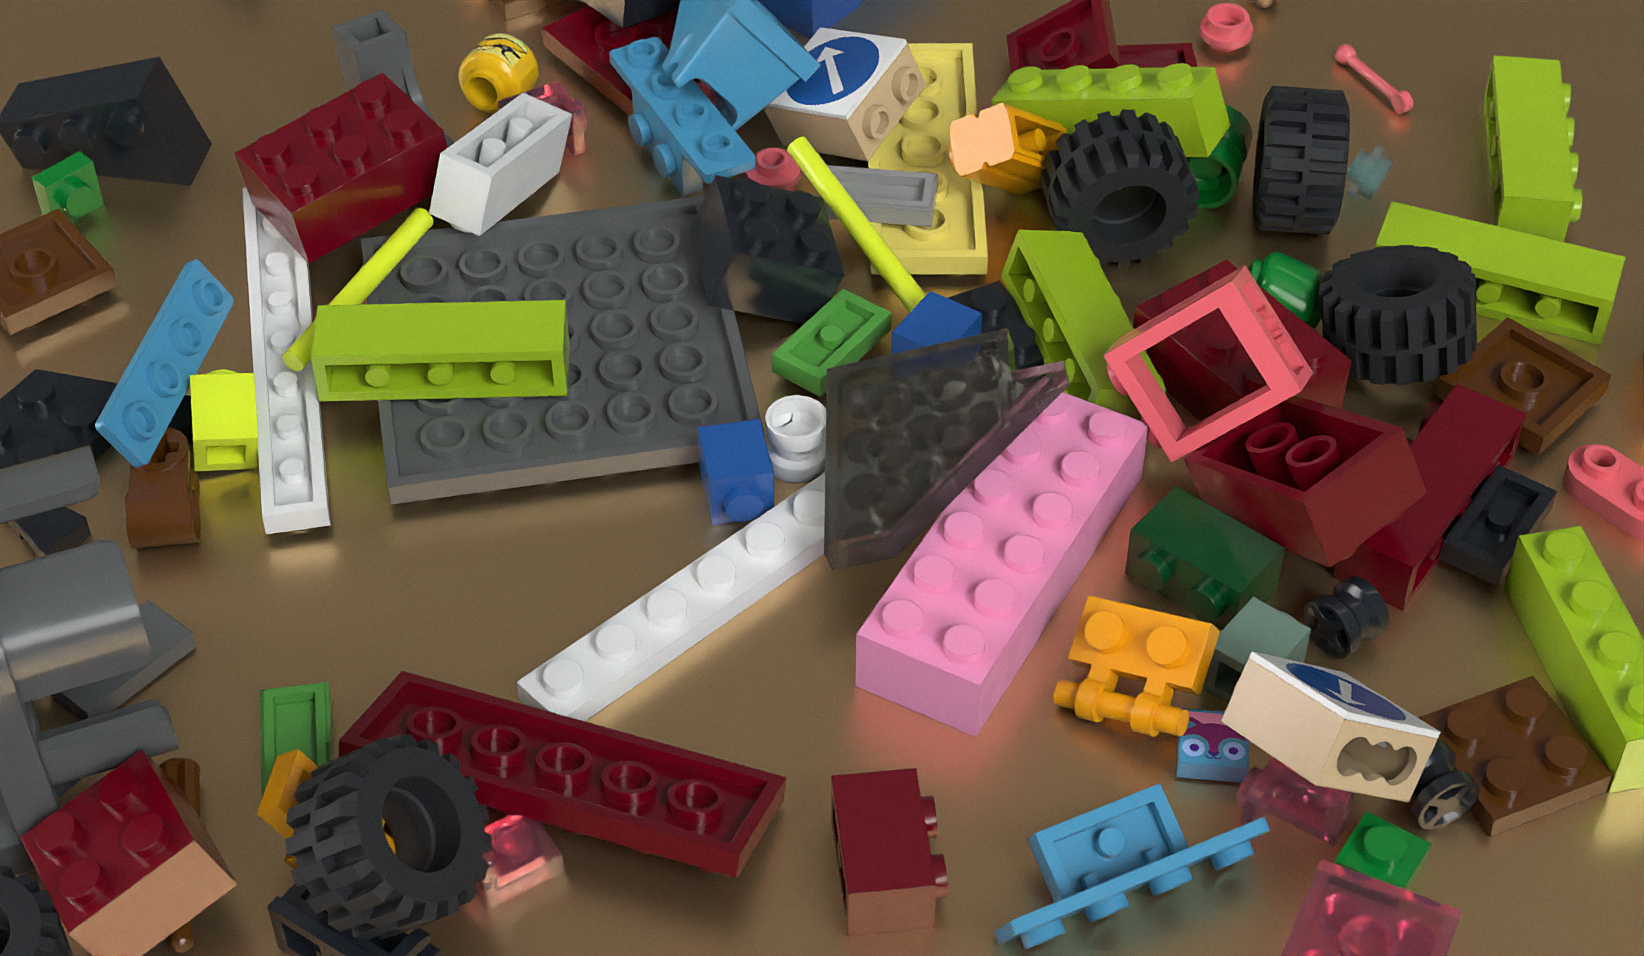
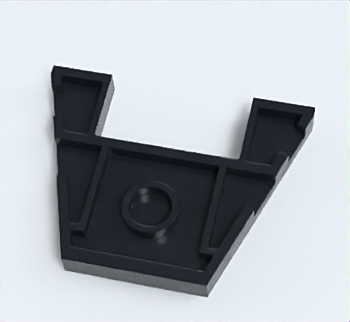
(52, 416)

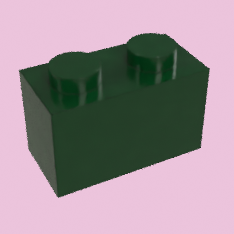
(1202, 558)

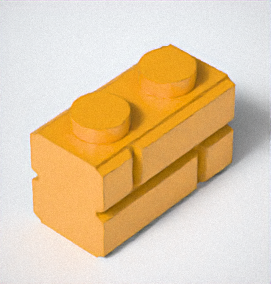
(1003, 147)

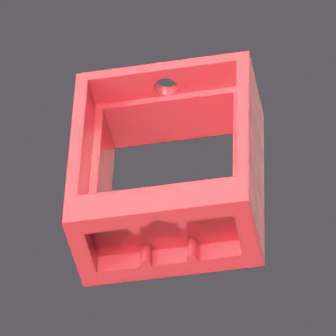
(1258, 332)

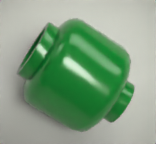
(1291, 283)

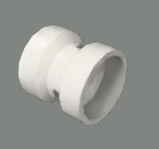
(796, 438)

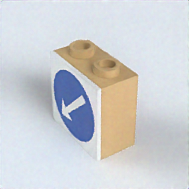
(851, 97)
(1330, 727)

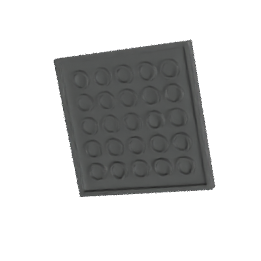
(641, 356)

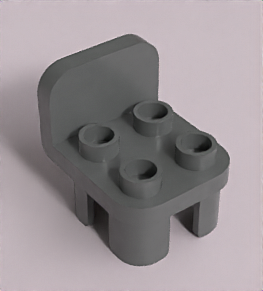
(61, 628)

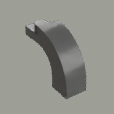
(377, 46)

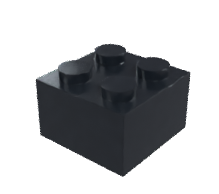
(765, 250)

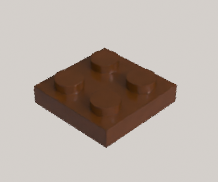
(47, 271)
(1531, 377)
(1519, 754)

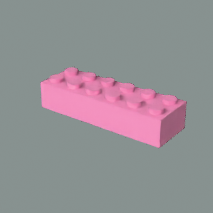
(1000, 565)

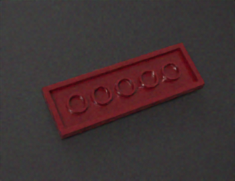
(583, 773)

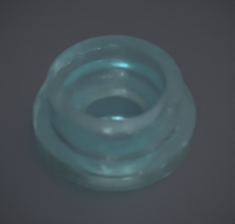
(1368, 172)

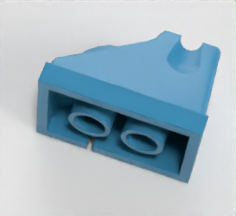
(737, 54)

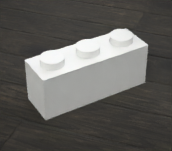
(499, 164)

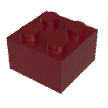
(127, 860)

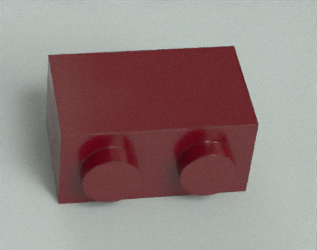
(885, 851)

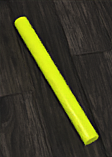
(856, 223)
(366, 279)

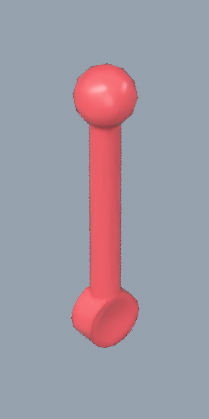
(1400, 101)

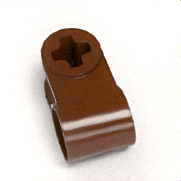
(164, 497)

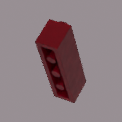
(1455, 455)

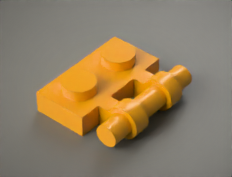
(1140, 646)

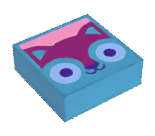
(1211, 749)

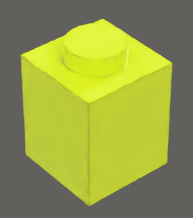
(224, 421)

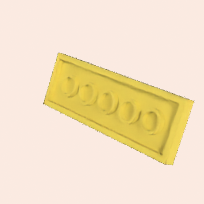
(921, 144)

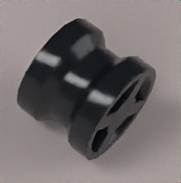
(1346, 617)
(1442, 790)

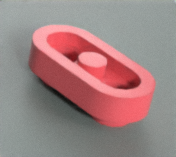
(1608, 486)

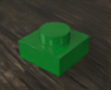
(70, 187)
(1384, 852)

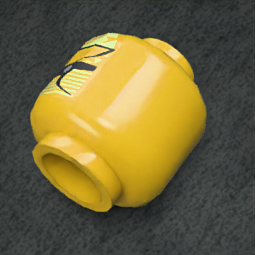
(497, 70)

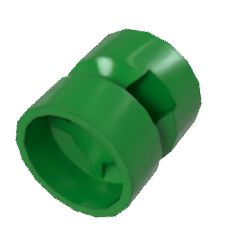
(1221, 171)

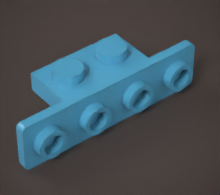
(677, 124)
(163, 364)
(1114, 851)

